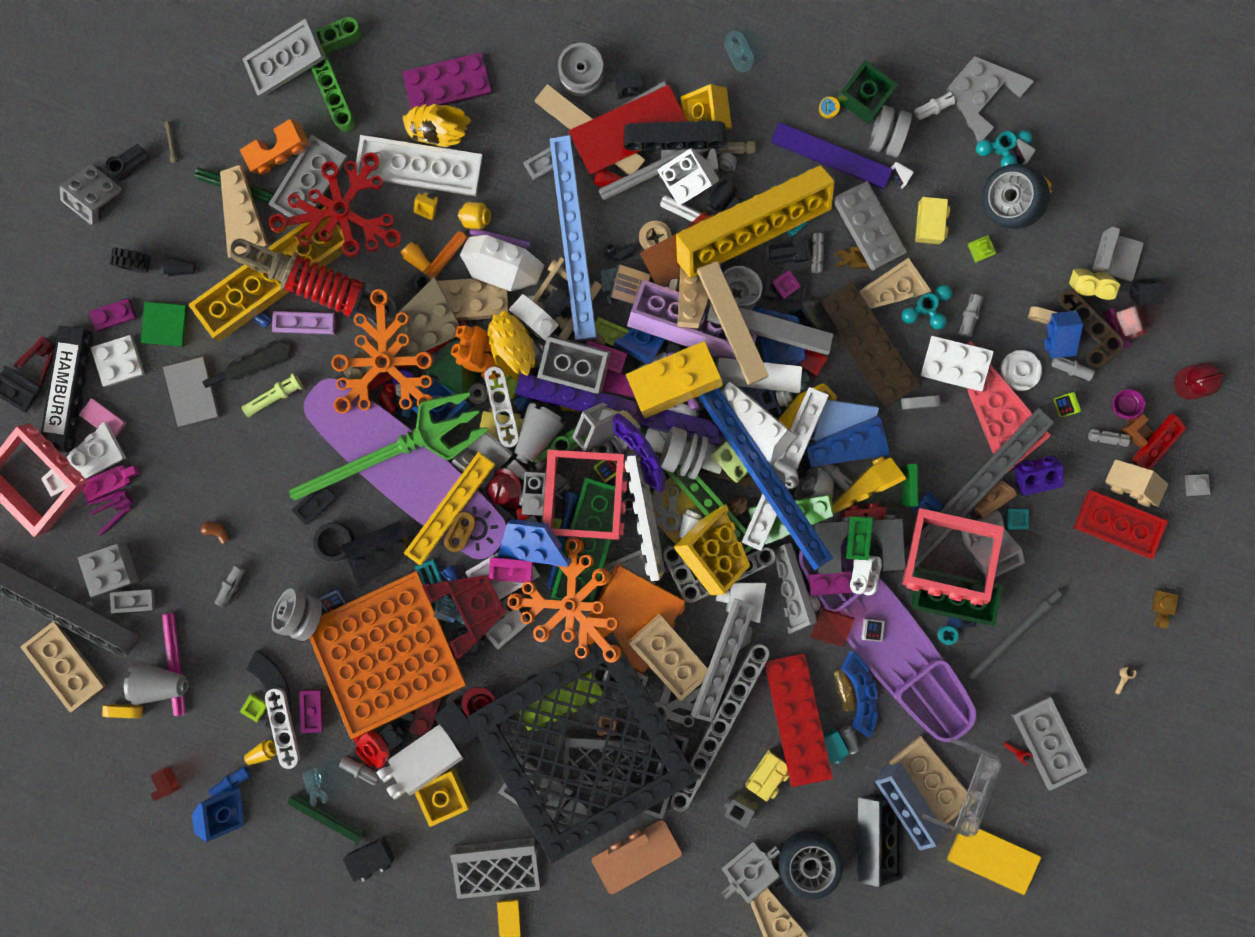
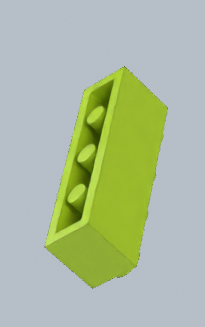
(563, 696)

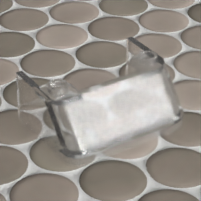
(977, 794)

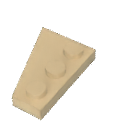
(895, 286)

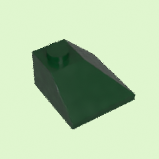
(451, 374)

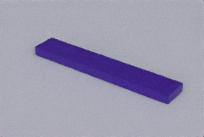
(831, 155)

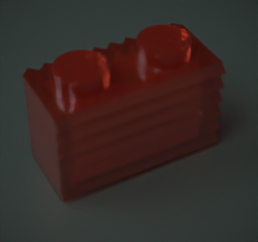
(1133, 321)

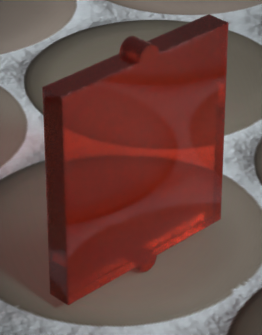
(832, 627)

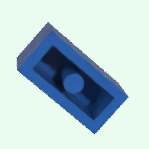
(1063, 334)

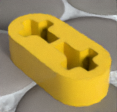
(122, 711)

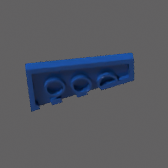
(851, 444)

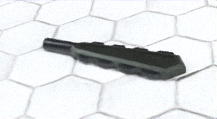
(263, 358)

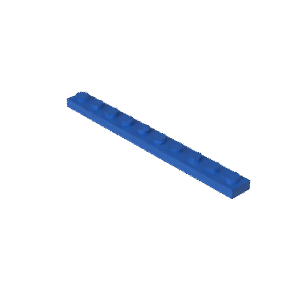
(766, 478)

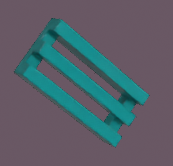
(436, 570)

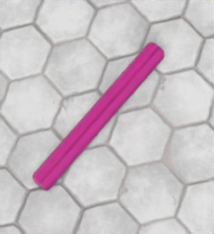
(173, 658)

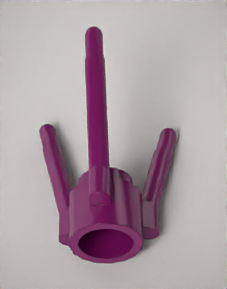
(121, 500)

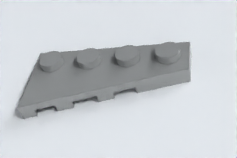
(793, 588)

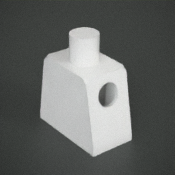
(746, 591)

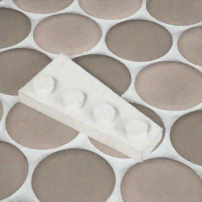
(91, 457)

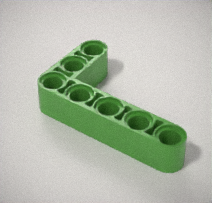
(327, 72)

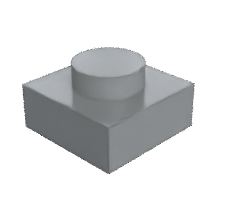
(1197, 485)

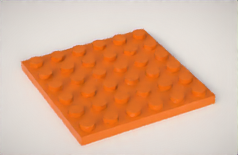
(385, 655)

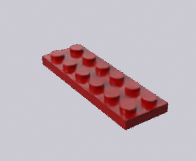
(798, 720)

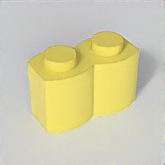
(1098, 284)

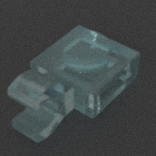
(312, 782)

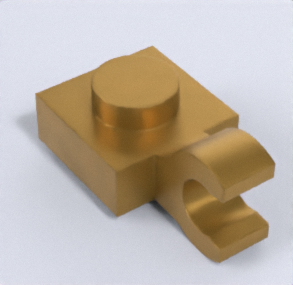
(1164, 605)

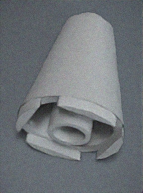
(536, 432)
(153, 684)

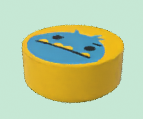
(829, 107)

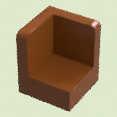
(1138, 430)

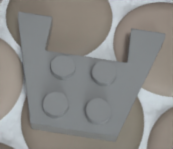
(976, 87)

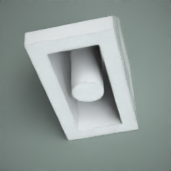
(533, 317)

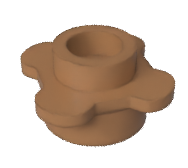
(738, 505)
(603, 721)

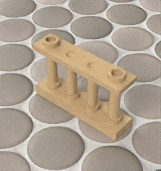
(565, 323)

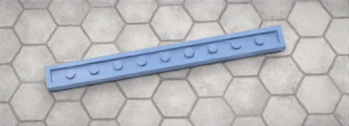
(573, 238)

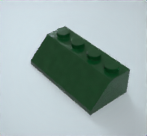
(962, 609)

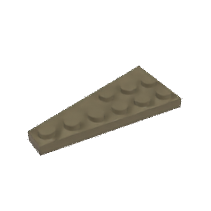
(429, 326)

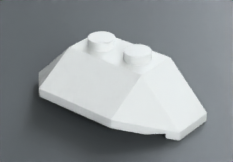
(500, 263)

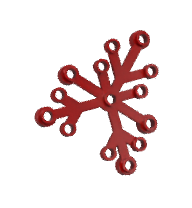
(316, 215)

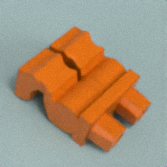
(474, 350)

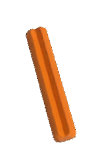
(446, 254)

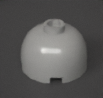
(816, 483)

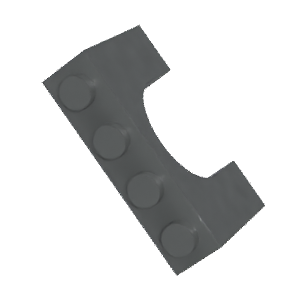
(886, 531)

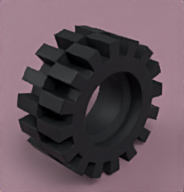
(130, 260)

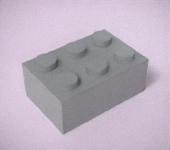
(574, 364)

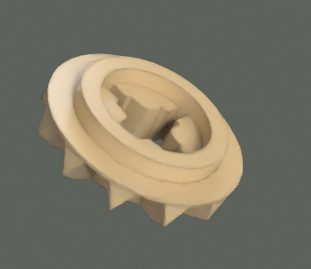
(646, 232)

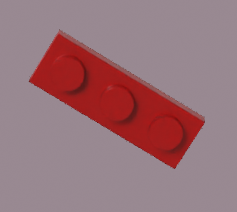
(1159, 442)

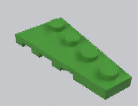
(814, 508)

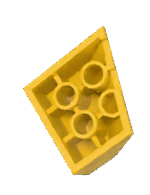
(714, 552)

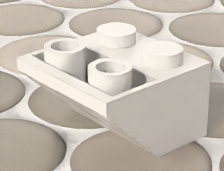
(687, 175)

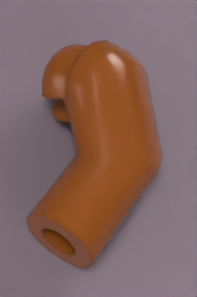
(215, 529)

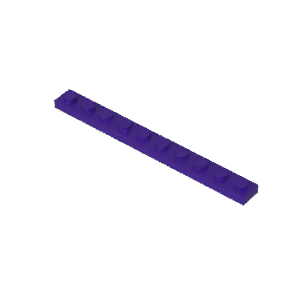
(581, 400)

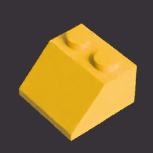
(707, 104)

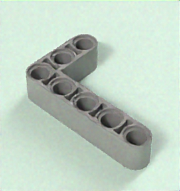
(690, 581)

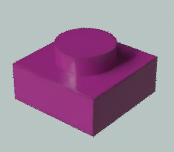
(786, 284)

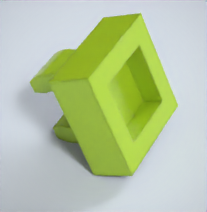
(981, 248)

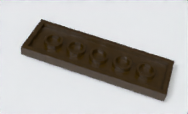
(869, 344)

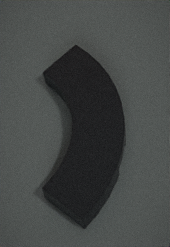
(270, 677)

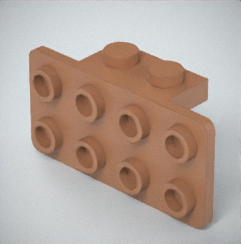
(636, 856)

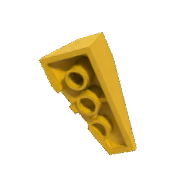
(876, 478)

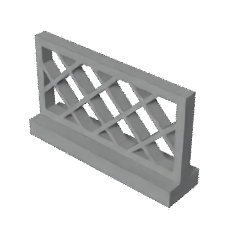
(490, 851)

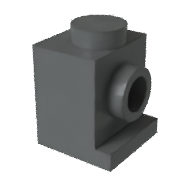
(740, 809)

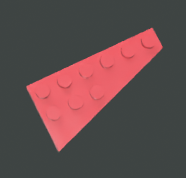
(1000, 411)

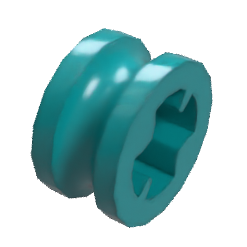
(946, 641)

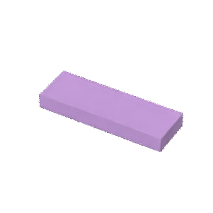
(303, 322)

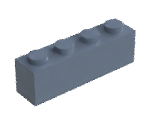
(909, 806)

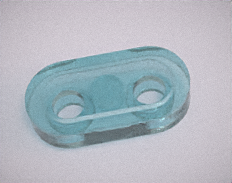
(739, 50)

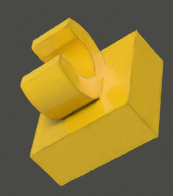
(425, 206)

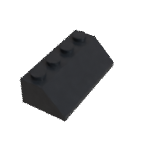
(878, 842)

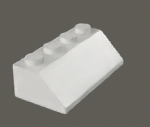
(763, 427)

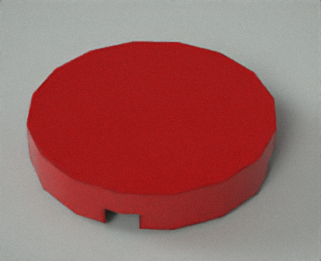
(372, 749)

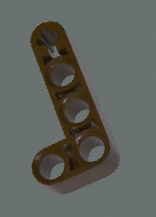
(1088, 323)

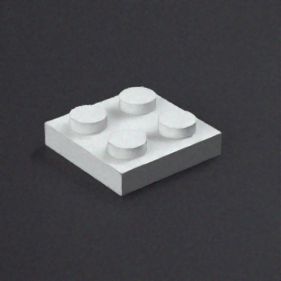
(117, 361)

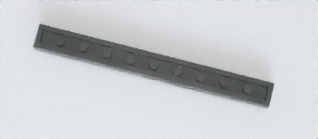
(983, 480)

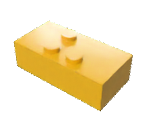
(674, 379)

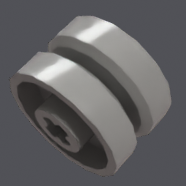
(581, 69)
(892, 132)
(296, 614)

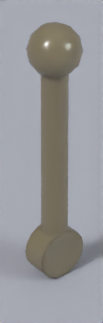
(173, 158)

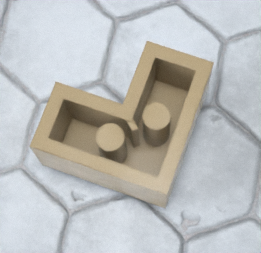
(1138, 482)

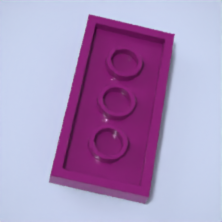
(447, 81)

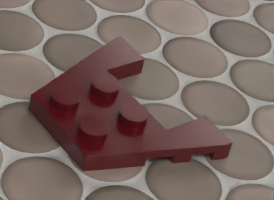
(476, 603)

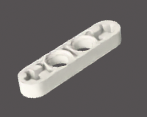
(505, 405)
(278, 728)

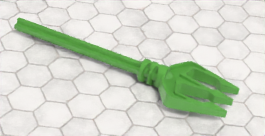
(426, 434)

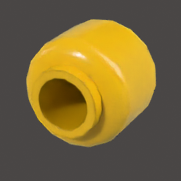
(474, 215)

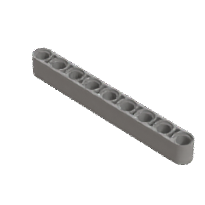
(720, 715)

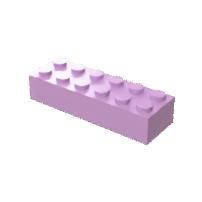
(657, 314)

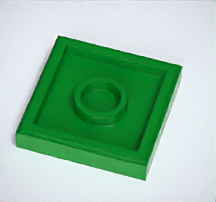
(164, 324)
(909, 487)

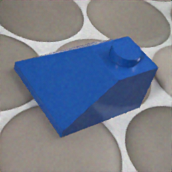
(218, 815)

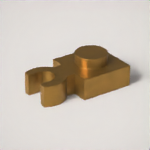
(852, 257)

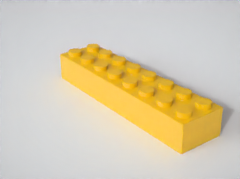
(755, 220)
(250, 292)

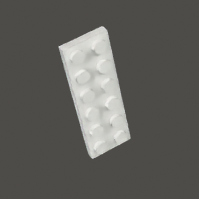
(422, 165)
(647, 522)

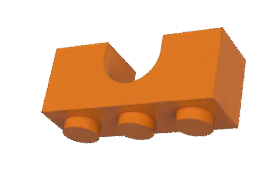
(290, 141)

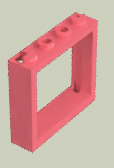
(57, 462)
(550, 491)
(961, 524)

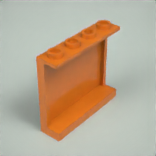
(634, 604)

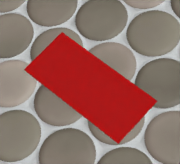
(602, 137)

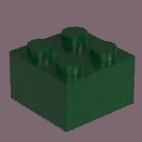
(867, 92)

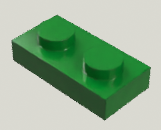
(859, 538)

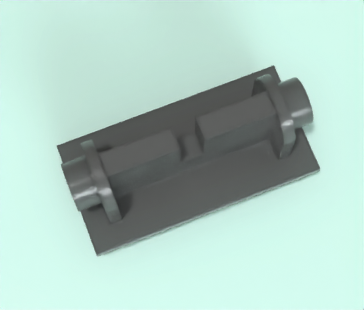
(561, 482)

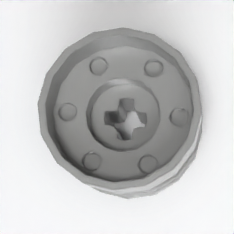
(744, 286)
(687, 454)

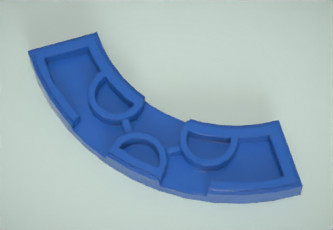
(865, 691)

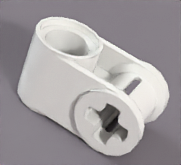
(866, 574)

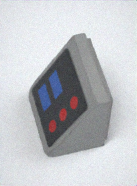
(1023, 151)

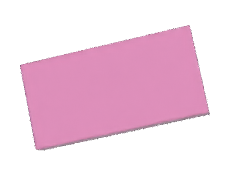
(97, 414)

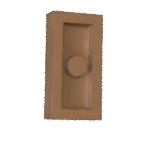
(994, 498)

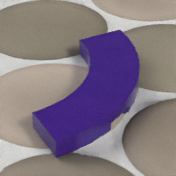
(635, 440)

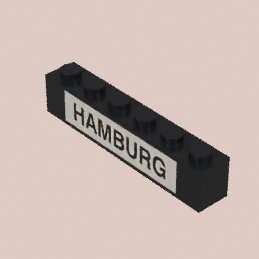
(66, 387)

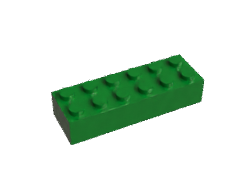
(592, 513)

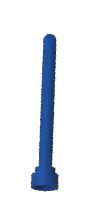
(570, 500)

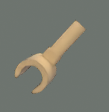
(1123, 673)

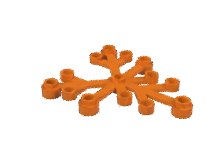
(381, 335)
(587, 624)

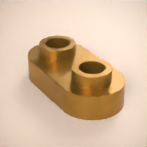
(460, 531)

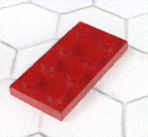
(1120, 524)

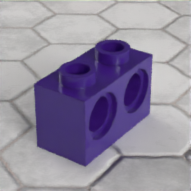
(1039, 475)

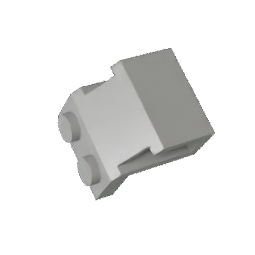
(598, 425)
(981, 547)

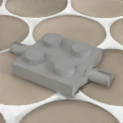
(751, 872)

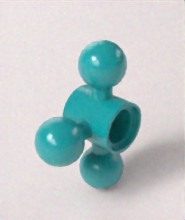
(985, 147)
(937, 320)

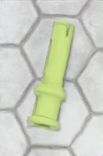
(280, 390)

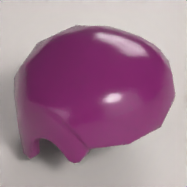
(1128, 404)

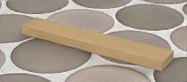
(572, 117)
(732, 323)

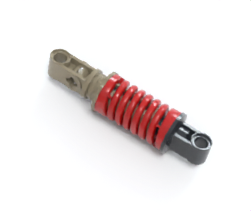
(299, 276)

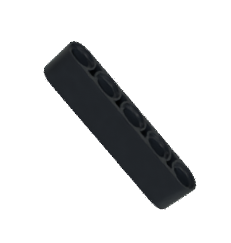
(674, 135)

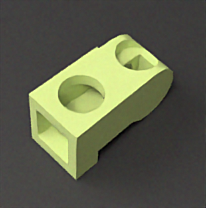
(729, 461)

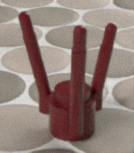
(42, 348)

